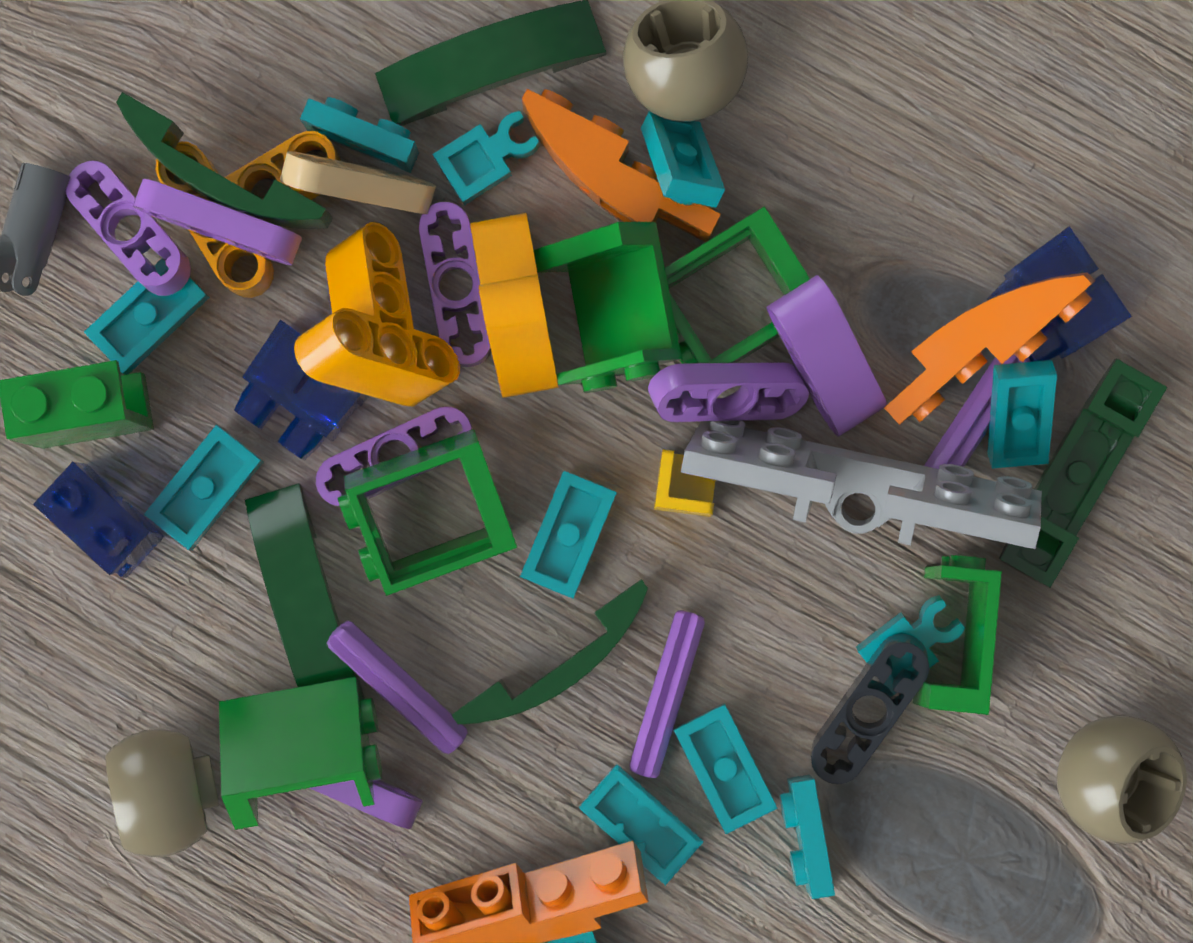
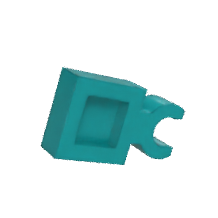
(478, 162)
(922, 629)

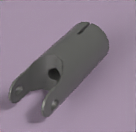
(31, 226)

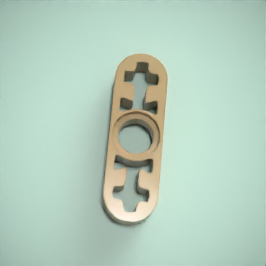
(357, 182)

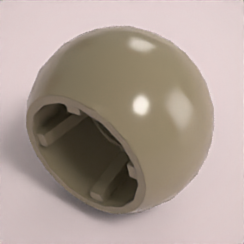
(685, 59)
(1121, 779)
(159, 792)

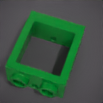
(776, 256)
(445, 557)

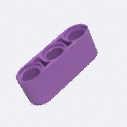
(827, 355)

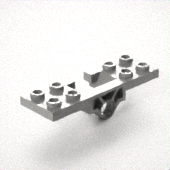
(900, 490)

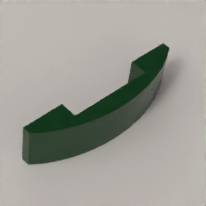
(488, 59)
(280, 205)
(1084, 465)
(296, 584)
(499, 702)

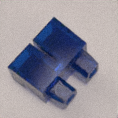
(1063, 257)
(279, 380)
(98, 520)

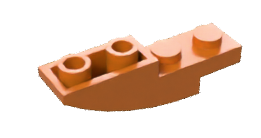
(593, 160)
(1003, 324)
(532, 905)

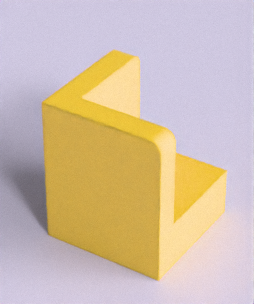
(682, 491)

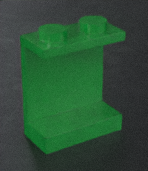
(618, 302)
(75, 405)
(979, 640)
(296, 743)

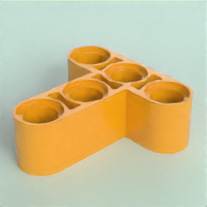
(267, 166)
(513, 305)
(371, 334)

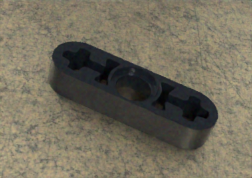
(858, 751)

